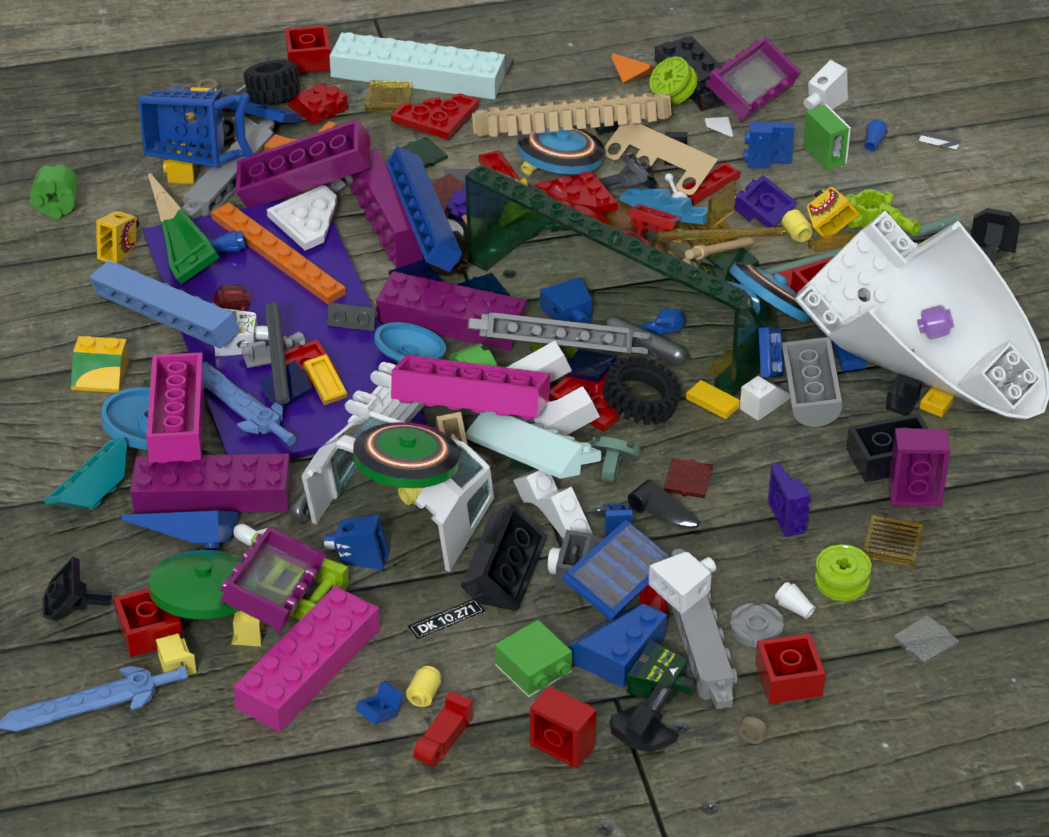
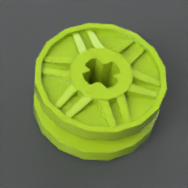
(674, 78)
(843, 572)

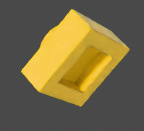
(936, 402)

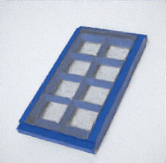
(615, 569)

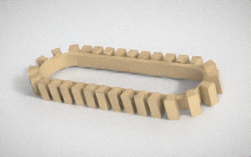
(571, 114)

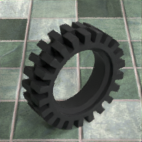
(633, 406)

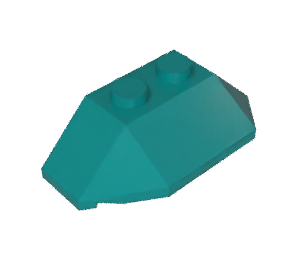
(93, 478)

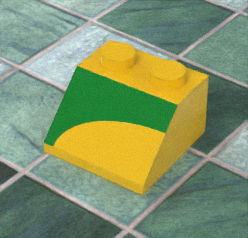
(99, 364)

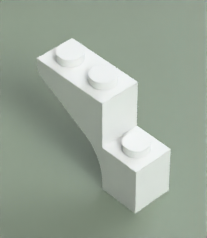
(558, 505)

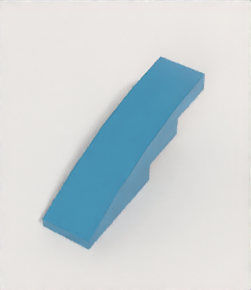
(661, 200)

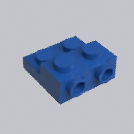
(769, 144)

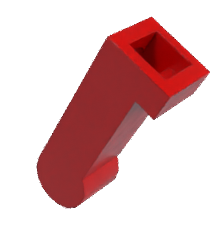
(444, 730)

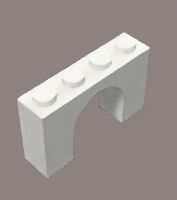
(569, 411)

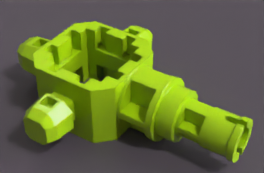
(872, 203)

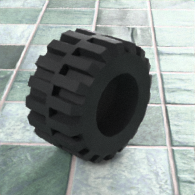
(272, 82)

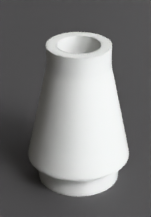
(794, 600)

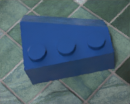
(617, 643)

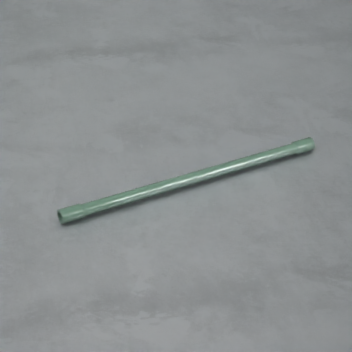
(926, 229)

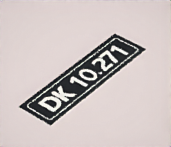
(446, 618)

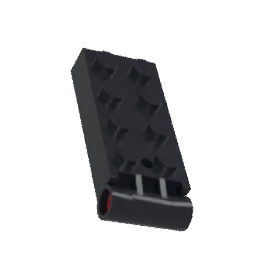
(700, 61)

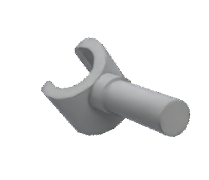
(298, 339)

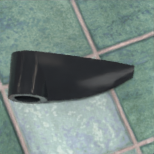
(661, 504)

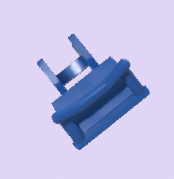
(165, 120)

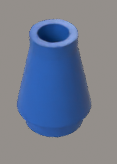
(875, 132)
(229, 242)

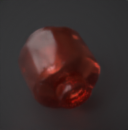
(232, 297)

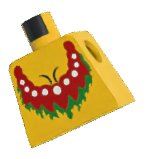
(830, 211)
(116, 236)

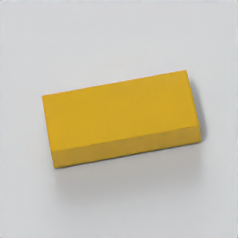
(325, 379)
(713, 399)

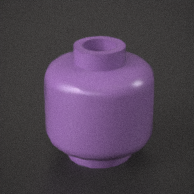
(935, 322)

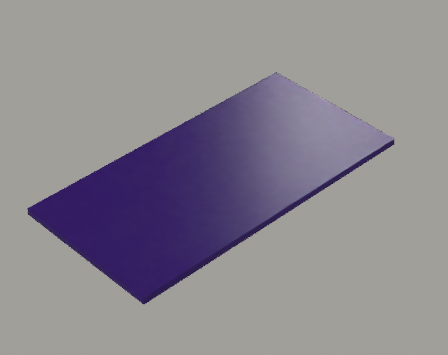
(300, 311)

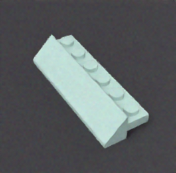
(532, 444)

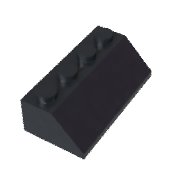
(504, 559)

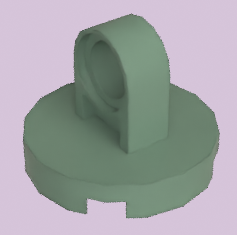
(614, 452)

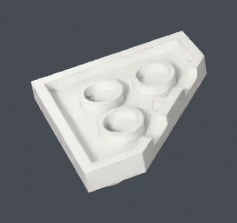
(306, 216)

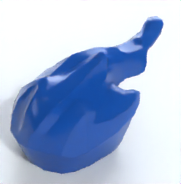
(667, 322)

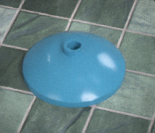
(404, 339)

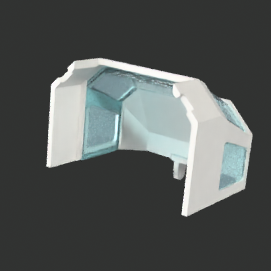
(455, 503)

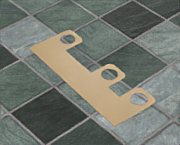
(658, 145)

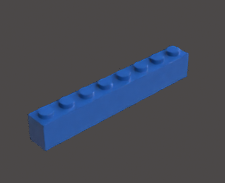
(423, 209)

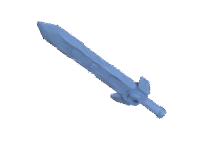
(258, 416)
(137, 686)

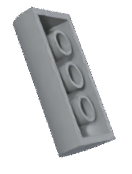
(812, 381)

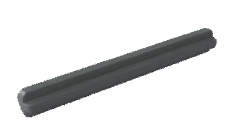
(277, 353)

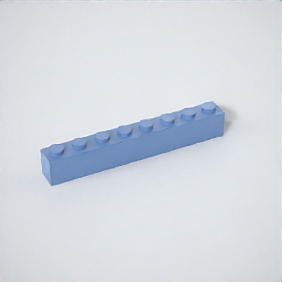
(165, 304)

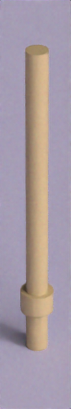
(701, 251)

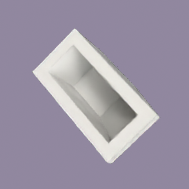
(761, 397)

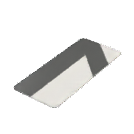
(940, 140)

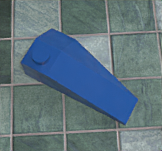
(196, 527)

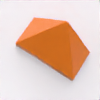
(631, 69)

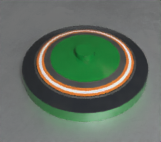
(406, 455)

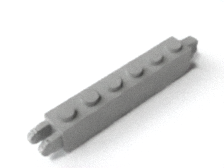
(220, 183)
(565, 333)
(705, 651)

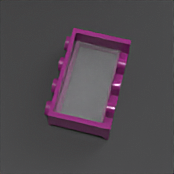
(753, 78)
(272, 578)

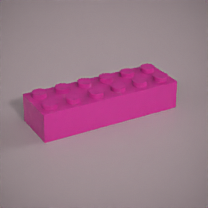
(470, 386)
(176, 408)
(306, 658)

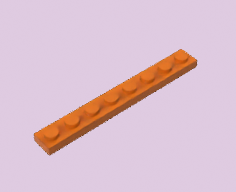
(279, 254)

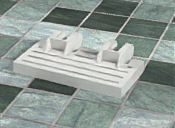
(380, 399)

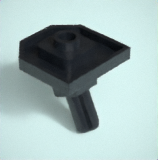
(632, 174)
(995, 232)
(68, 592)
(642, 726)

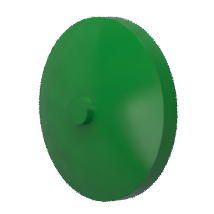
(192, 582)

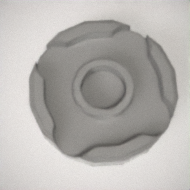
(756, 623)

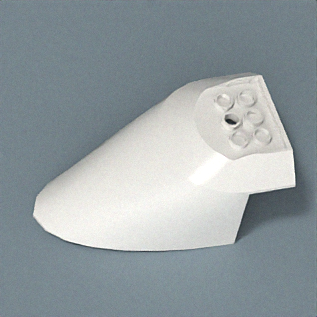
(989, 352)

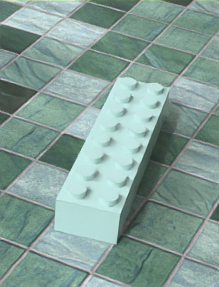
(424, 65)

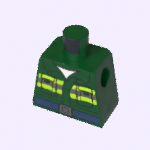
(659, 665)

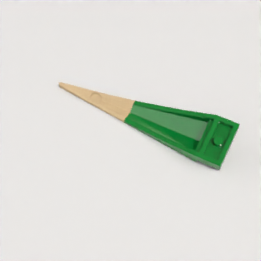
(186, 245)

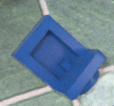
(383, 705)

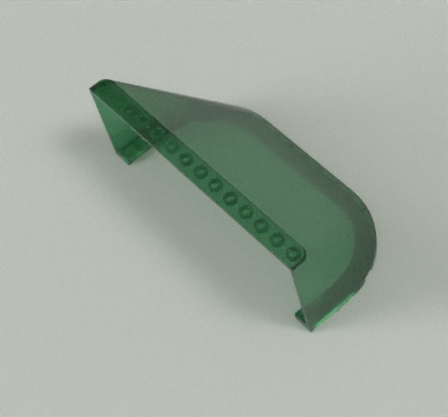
(509, 212)

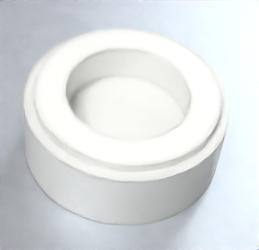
(552, 560)

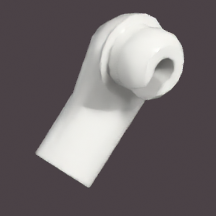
(245, 533)

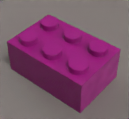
(918, 467)

